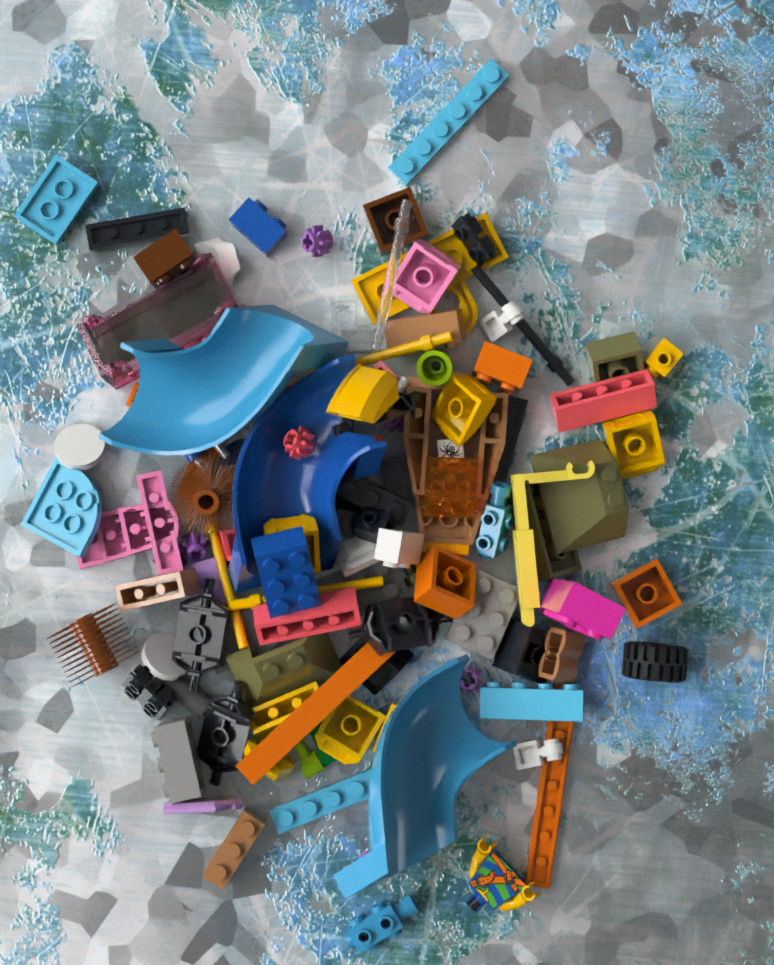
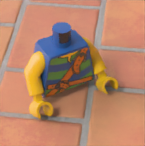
(496, 881)

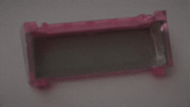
(178, 311)

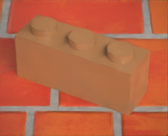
(411, 328)
(157, 589)
(234, 848)

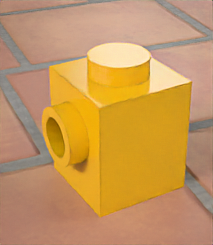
(662, 359)

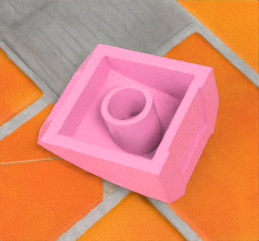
(424, 276)

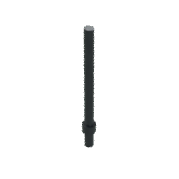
(554, 363)

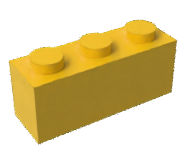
(277, 710)

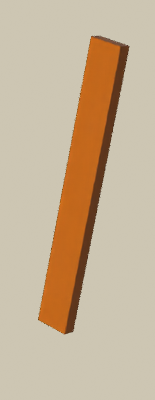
(311, 713)
(548, 806)

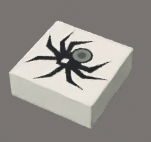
(448, 449)

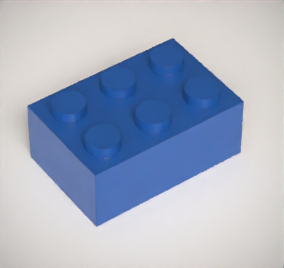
(286, 571)

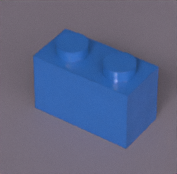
(258, 226)

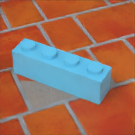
(532, 703)

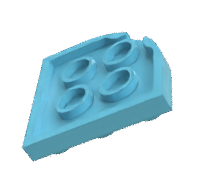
(66, 509)

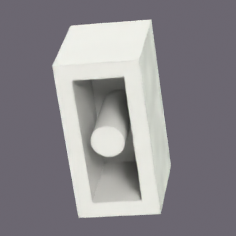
(398, 547)

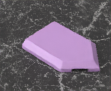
(202, 805)

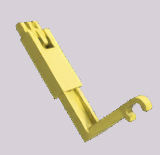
(524, 538)

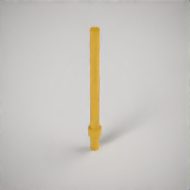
(425, 343)
(227, 586)
(256, 599)

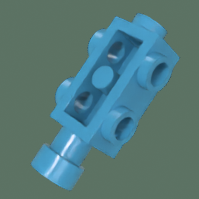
(500, 520)
(372, 923)

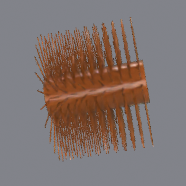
(206, 494)
(93, 643)

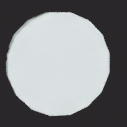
(79, 446)
(158, 657)

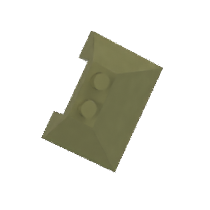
(582, 509)
(284, 668)

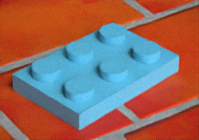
(56, 200)

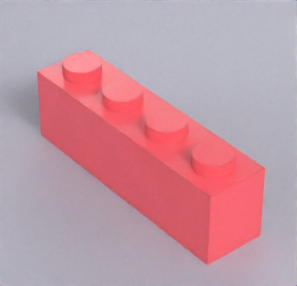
(603, 400)
(337, 612)

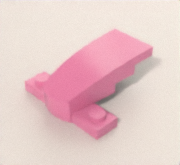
(139, 529)

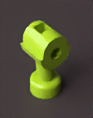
(309, 762)

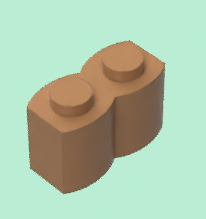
(561, 655)

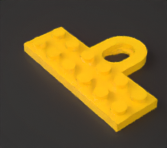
(371, 284)

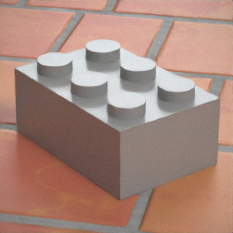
(486, 622)
(178, 760)

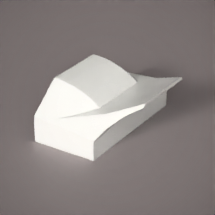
(224, 254)
(356, 555)

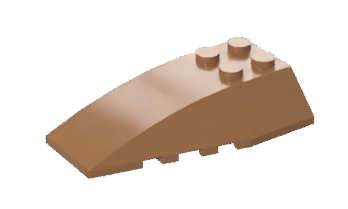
(484, 445)

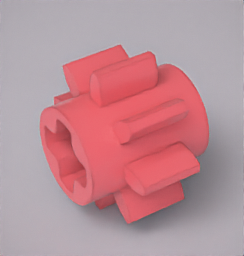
(299, 443)

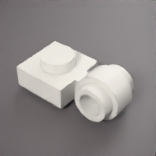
(498, 322)
(531, 754)

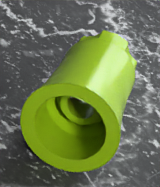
(429, 373)

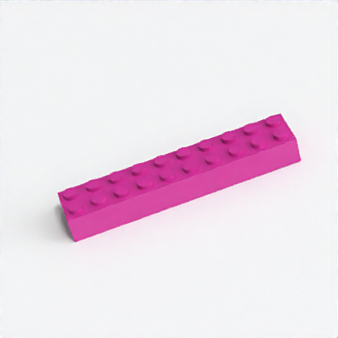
(580, 609)

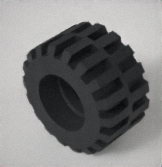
(655, 662)

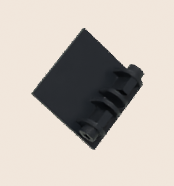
(136, 689)

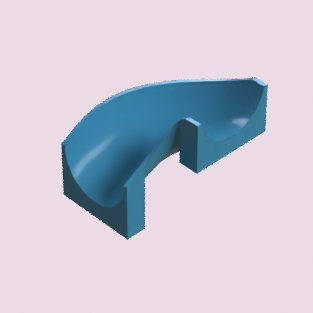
(222, 384)
(416, 777)

